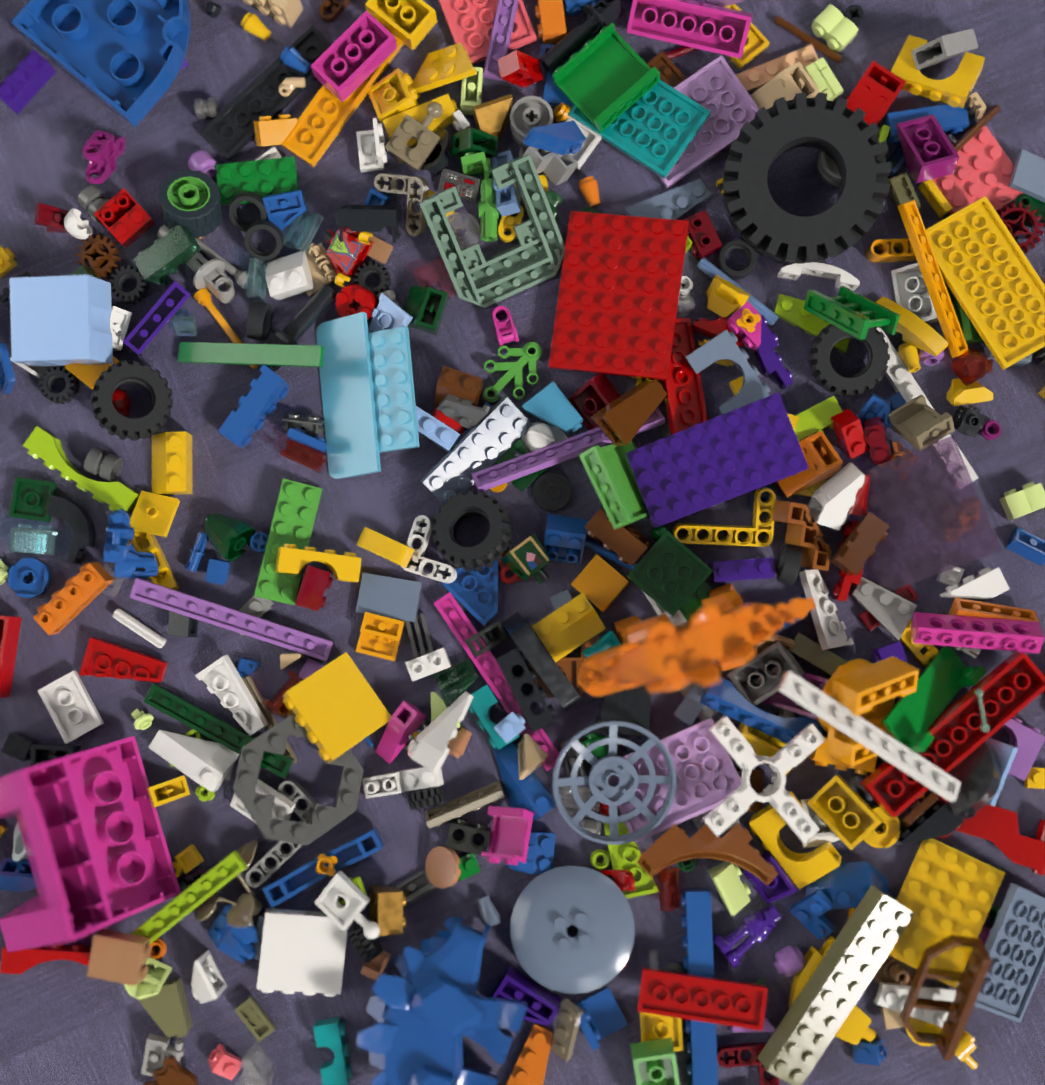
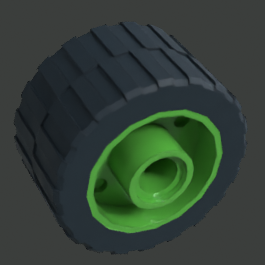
(191, 201)

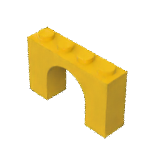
(951, 90)
(800, 867)

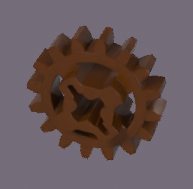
(94, 249)

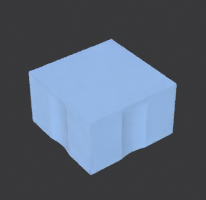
(61, 320)

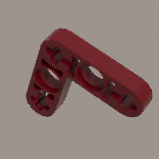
(755, 1049)

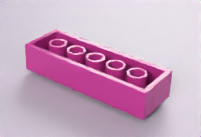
(691, 25)

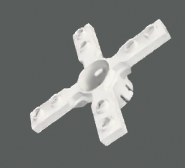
(742, 797)

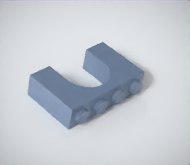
(725, 347)

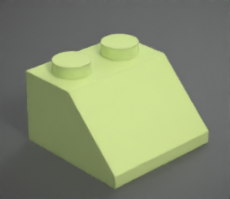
(729, 886)

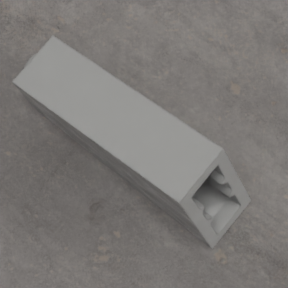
(944, 48)

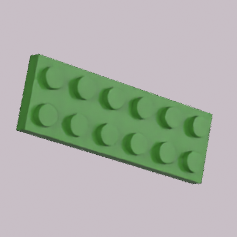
(290, 525)

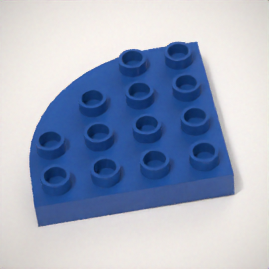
(113, 47)

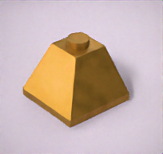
(494, 115)

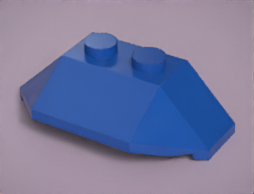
(848, 883)

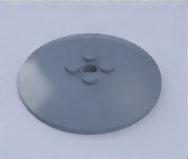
(576, 898)

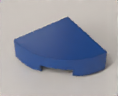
(247, 666)

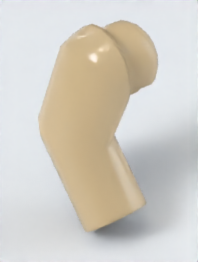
(290, 84)

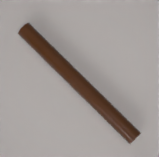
(808, 39)
(976, 127)

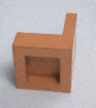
(376, 966)

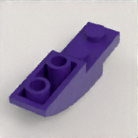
(769, 360)

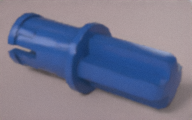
(196, 552)

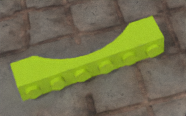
(50, 449)

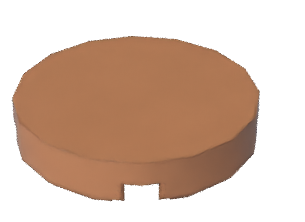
(442, 867)

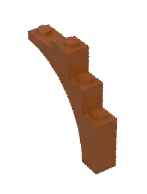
(732, 848)

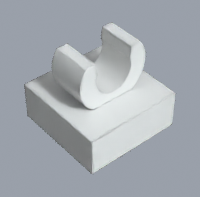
(951, 576)

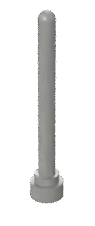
(240, 276)

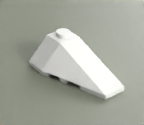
(431, 744)
(195, 757)

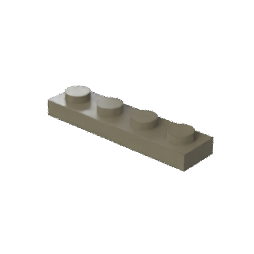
(464, 804)

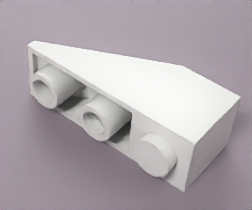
(983, 586)

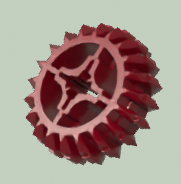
(1023, 232)

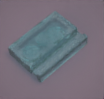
(303, 231)

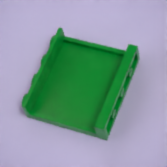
(605, 78)

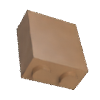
(119, 957)

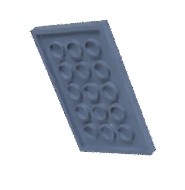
(1016, 954)

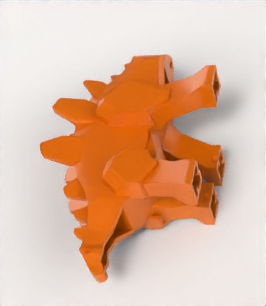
(694, 651)

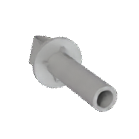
(208, 274)

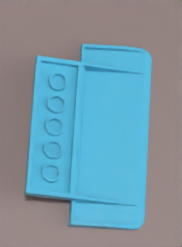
(365, 394)

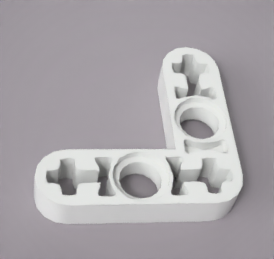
(418, 554)

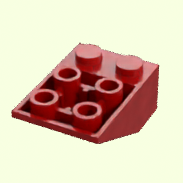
(875, 92)

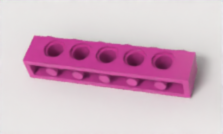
(976, 632)

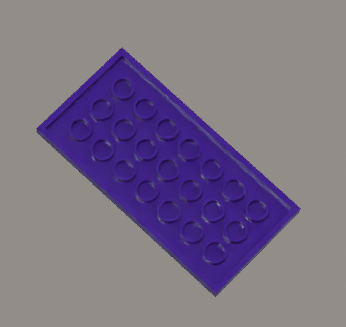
(717, 460)

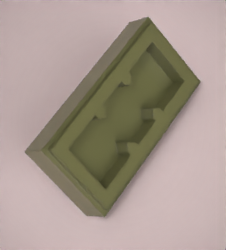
(902, 190)
(255, 1018)

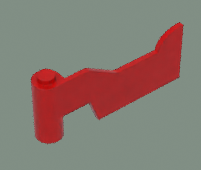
(1002, 829)

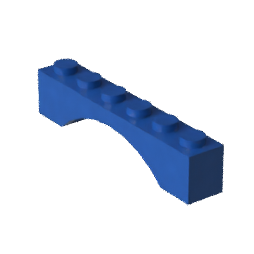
(727, 700)
(306, 875)

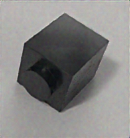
(19, 746)

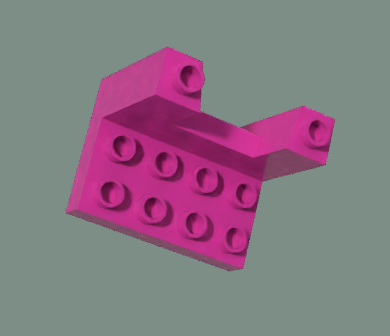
(88, 844)

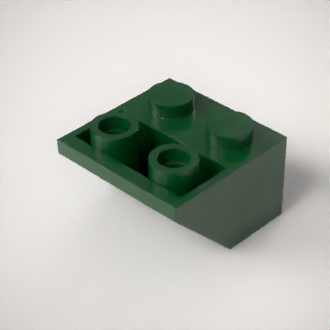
(426, 308)

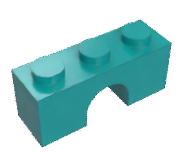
(482, 703)
(331, 1034)

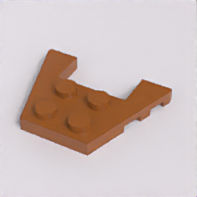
(569, 667)

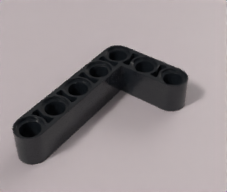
(541, 661)

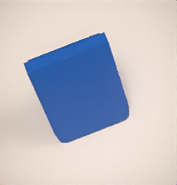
(377, 197)
(217, 571)

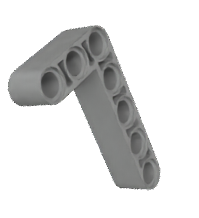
(277, 851)

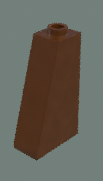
(629, 412)

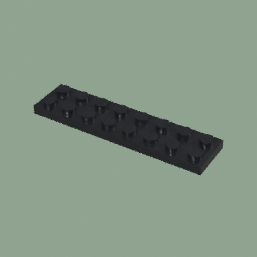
(234, 124)

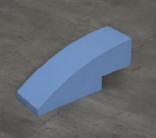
(508, 197)

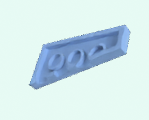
(388, 315)

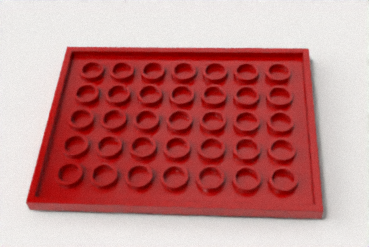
(619, 295)

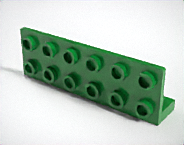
(934, 691)

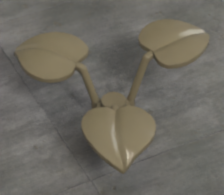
(246, 905)

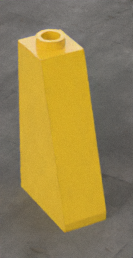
(419, 113)

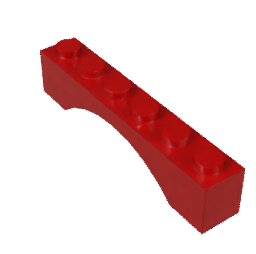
(21, 960)

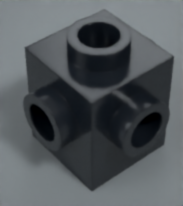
(968, 420)

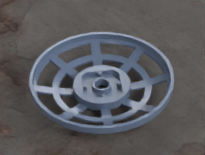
(614, 794)

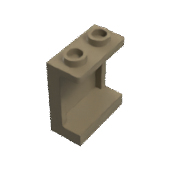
(920, 423)

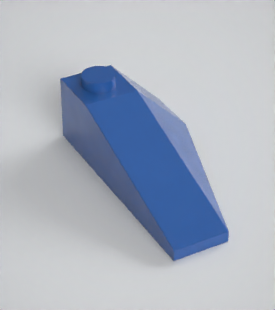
(524, 793)

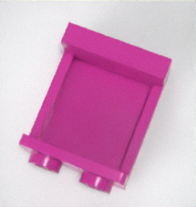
(509, 835)

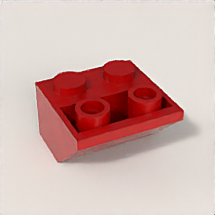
(124, 218)

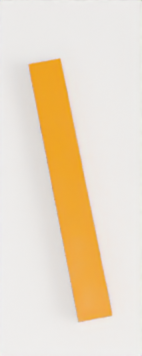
(933, 278)

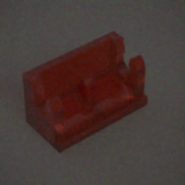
(304, 455)
(277, 705)

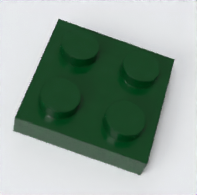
(32, 499)

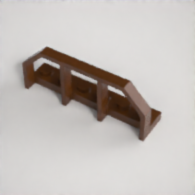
(965, 998)

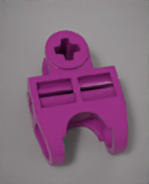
(102, 151)

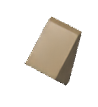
(529, 756)

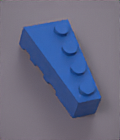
(254, 407)

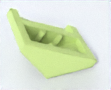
(152, 983)

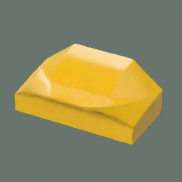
(725, 297)
(962, 395)

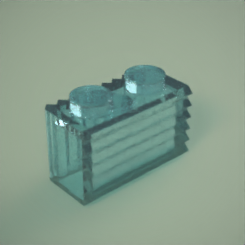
(33, 540)

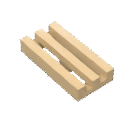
(974, 102)

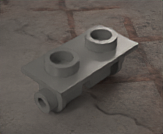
(311, 423)

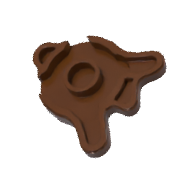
(172, 1074)

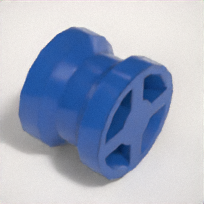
(257, 541)

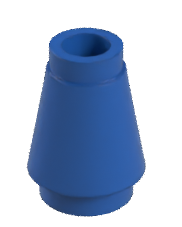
(294, 59)

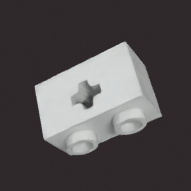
(428, 664)

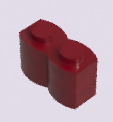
(875, 437)

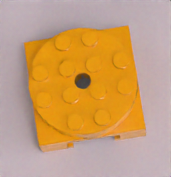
(868, 693)

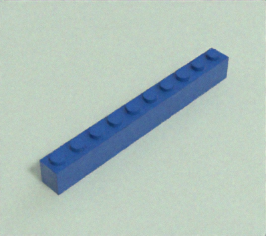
(699, 962)

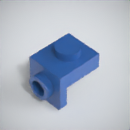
(869, 1052)

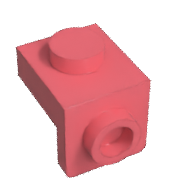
(224, 1063)

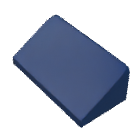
(1027, 546)

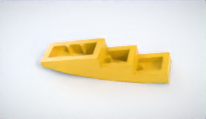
(915, 330)
(148, 543)

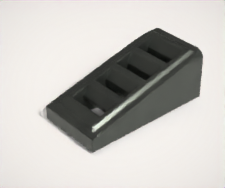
(500, 633)

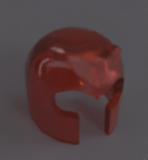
(971, 366)

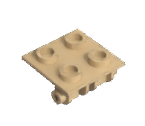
(320, 267)

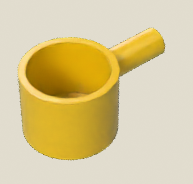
(965, 1048)

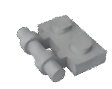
(157, 1050)

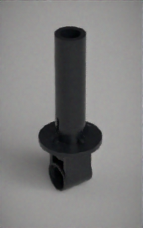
(596, 18)
(303, 319)

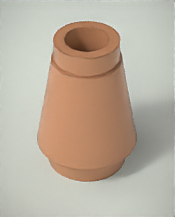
(459, 743)

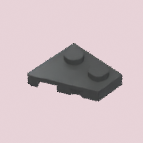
(462, 411)

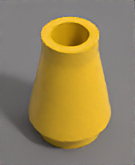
(255, 26)
(909, 356)

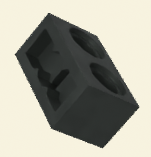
(467, 843)

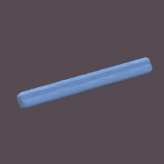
(711, 270)

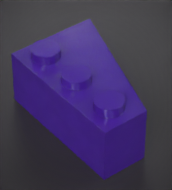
(541, 1003)

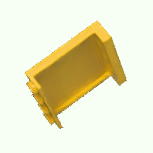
(336, 707)

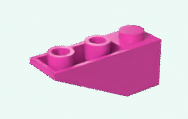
(401, 725)

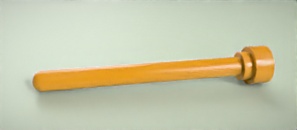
(204, 298)

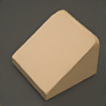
(288, 659)
(891, 1018)

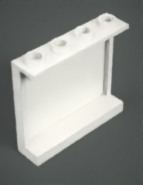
(301, 953)

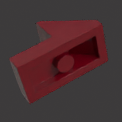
(50, 217)

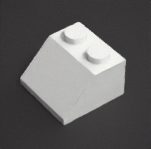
(289, 276)

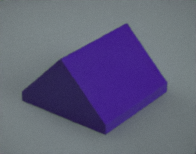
(778, 888)

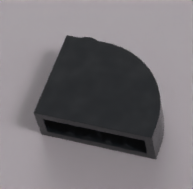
(626, 705)
(979, 780)

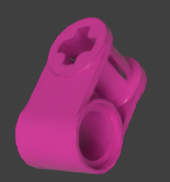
(505, 329)

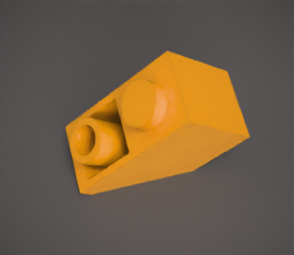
(274, 131)

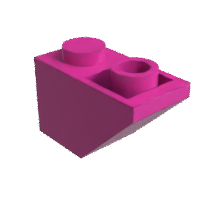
(752, 339)

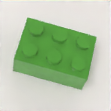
(655, 1062)

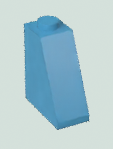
(554, 408)

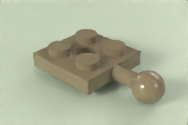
(410, 129)

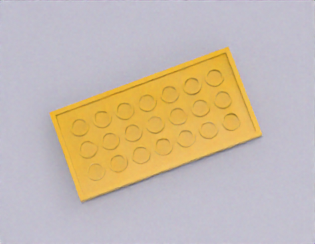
(991, 281)

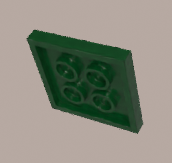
(669, 573)

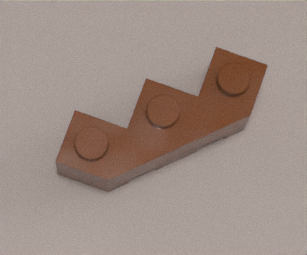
(803, 533)

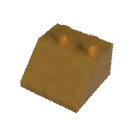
(387, 909)

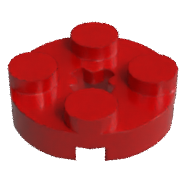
(355, 291)

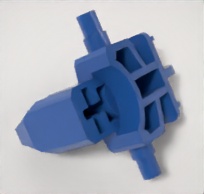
(120, 550)

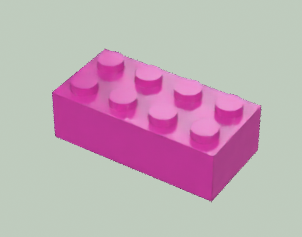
(354, 56)

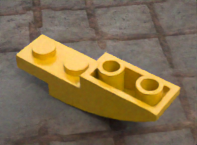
(813, 958)

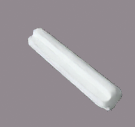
(139, 628)

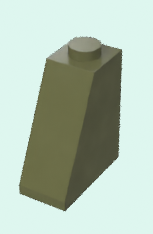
(170, 1009)

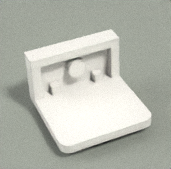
(371, 148)

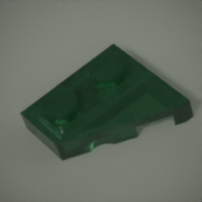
(455, 680)

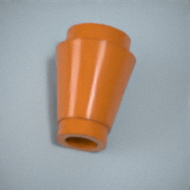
(589, 189)

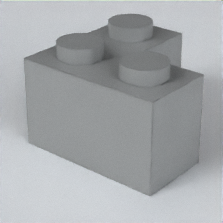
(554, 165)

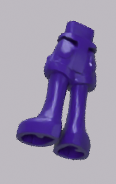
(756, 925)

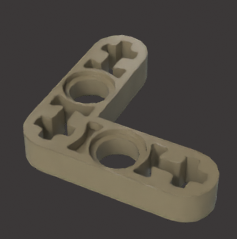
(410, 190)

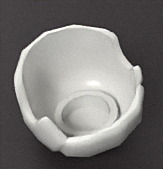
(75, 226)

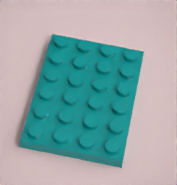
(654, 127)

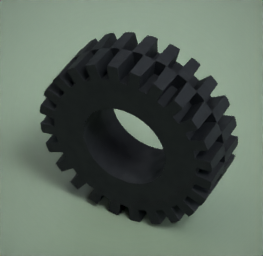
(816, 125)

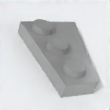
(888, 608)

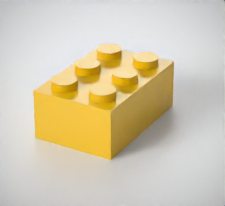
(404, 18)

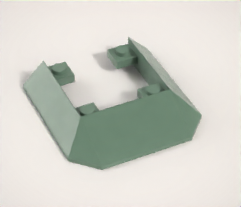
(515, 269)

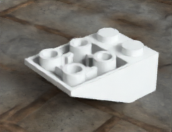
(835, 497)

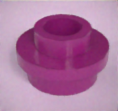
(995, 427)

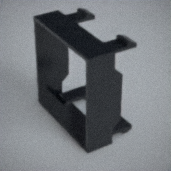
(369, 218)

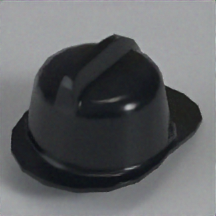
(438, 157)

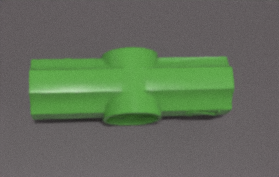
(488, 211)

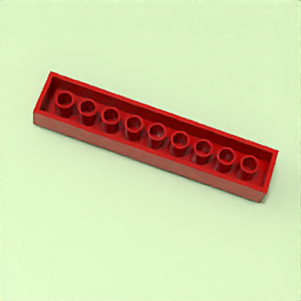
(958, 730)

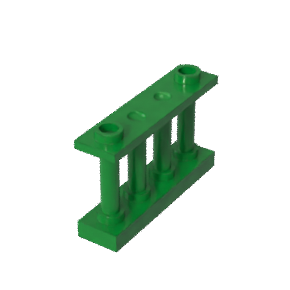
(851, 312)

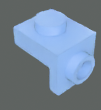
(510, 726)

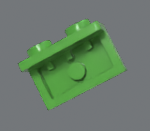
(476, 163)

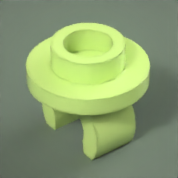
(142, 719)

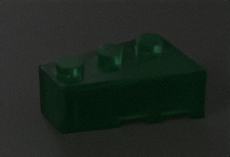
(166, 255)

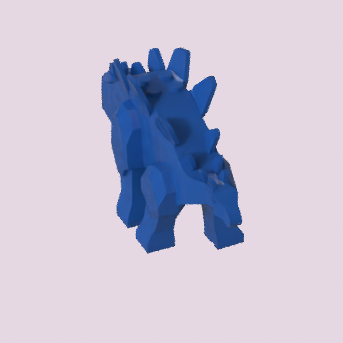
(431, 1009)

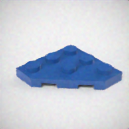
(477, 591)

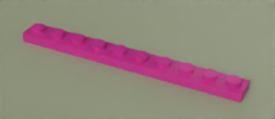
(491, 671)

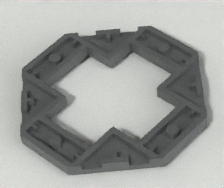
(261, 805)

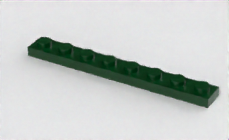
(212, 727)

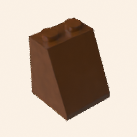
(458, 384)

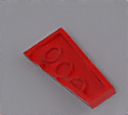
(119, 662)

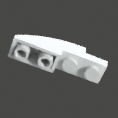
(401, 781)

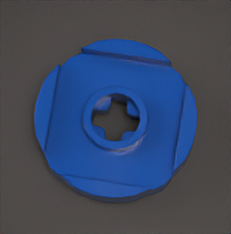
(38, 585)

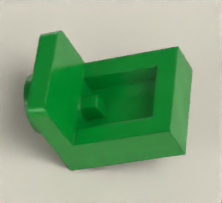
(468, 866)

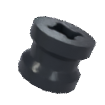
(857, 14)

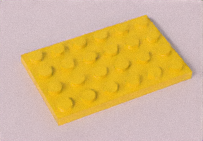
(948, 897)

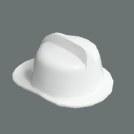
(541, 435)

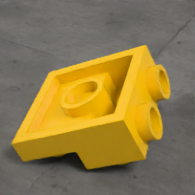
(393, 95)

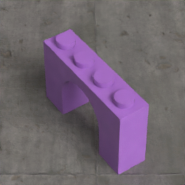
(1028, 744)

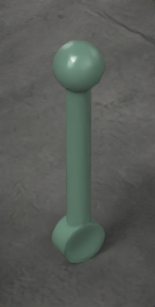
(984, 726)

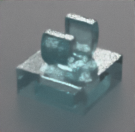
(185, 325)

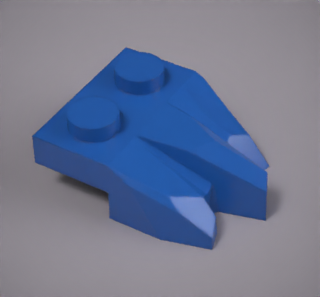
(539, 854)
(233, 940)

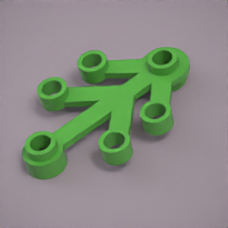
(513, 369)

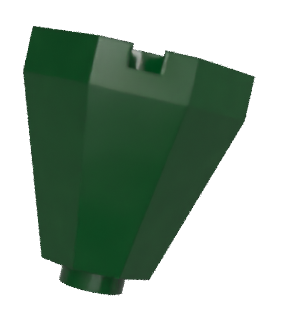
(228, 535)

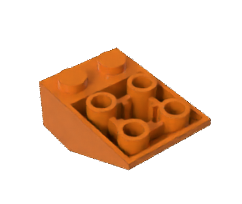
(822, 464)

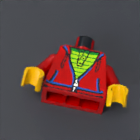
(349, 254)

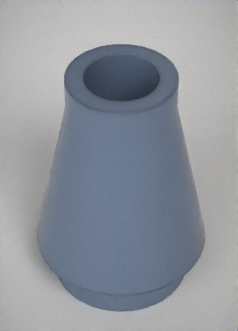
(488, 912)

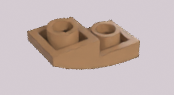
(380, 249)

